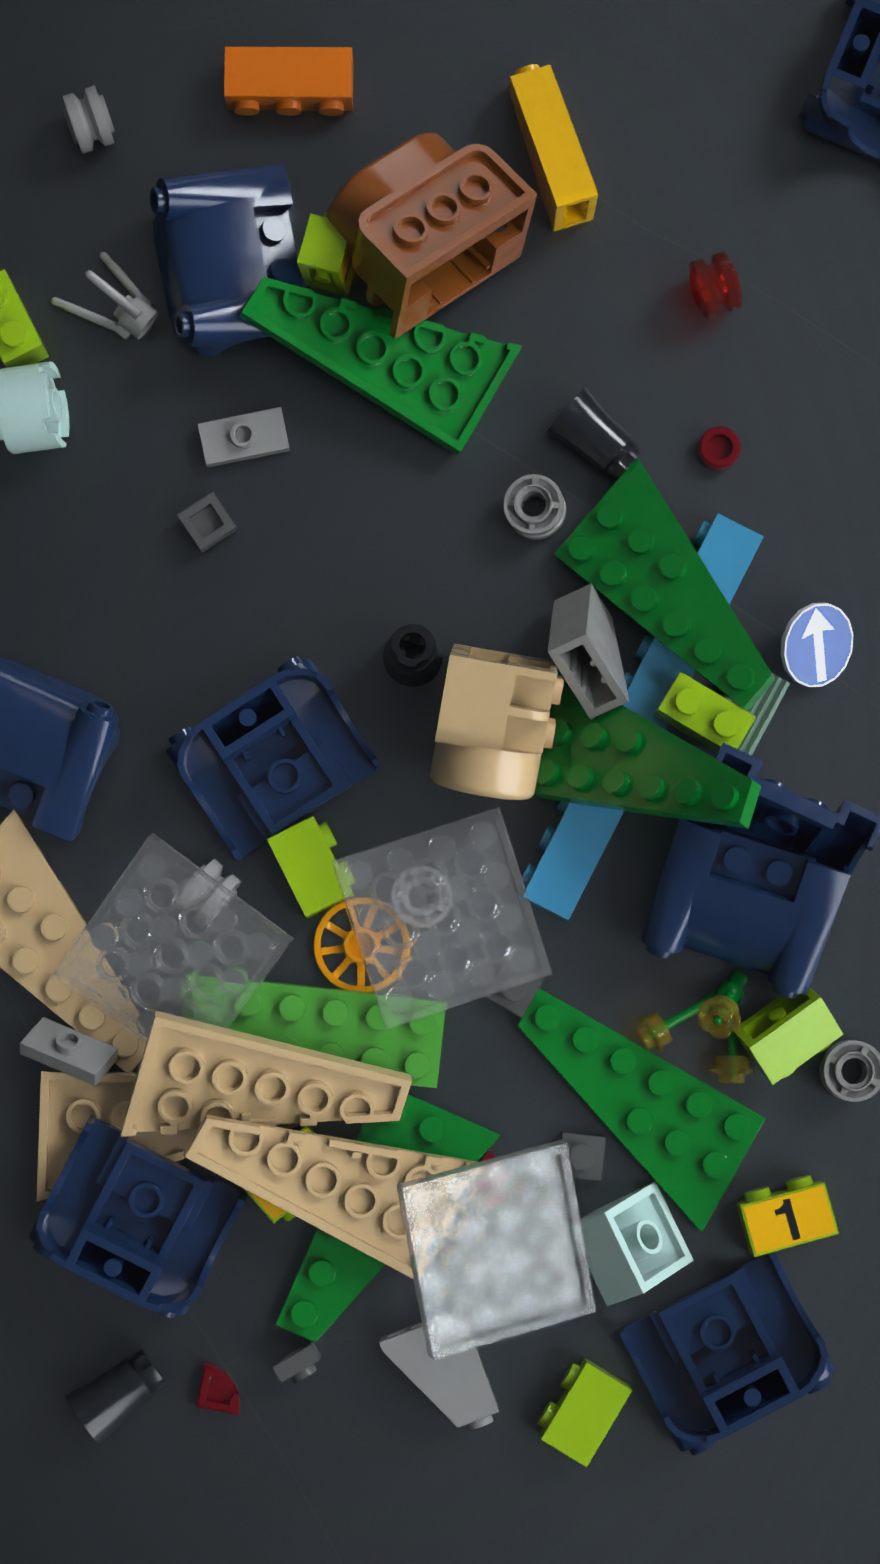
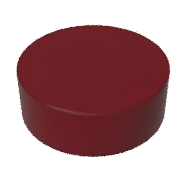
(719, 448)

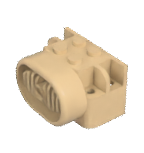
(494, 722)

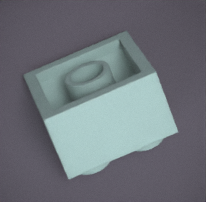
(633, 1244)

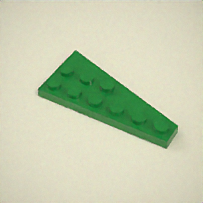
(424, 377)
(654, 575)
(638, 768)
(662, 1115)
(337, 1272)

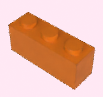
(288, 80)

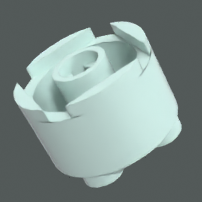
(32, 408)

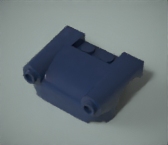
(849, 94)
(216, 244)
(51, 747)
(272, 756)
(802, 822)
(745, 904)
(135, 1220)
(728, 1354)

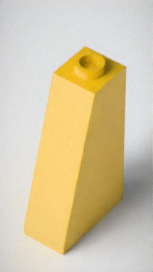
(553, 147)

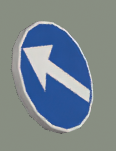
(816, 644)

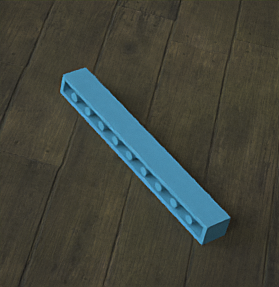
(585, 830)

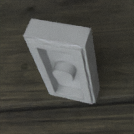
(243, 437)
(69, 1051)

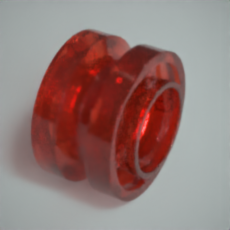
(715, 285)

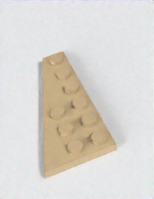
(39, 930)
(230, 1074)
(66, 1109)
(322, 1179)

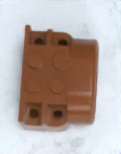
(427, 224)

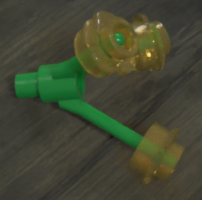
(717, 1016)

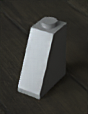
(587, 651)
(452, 1383)

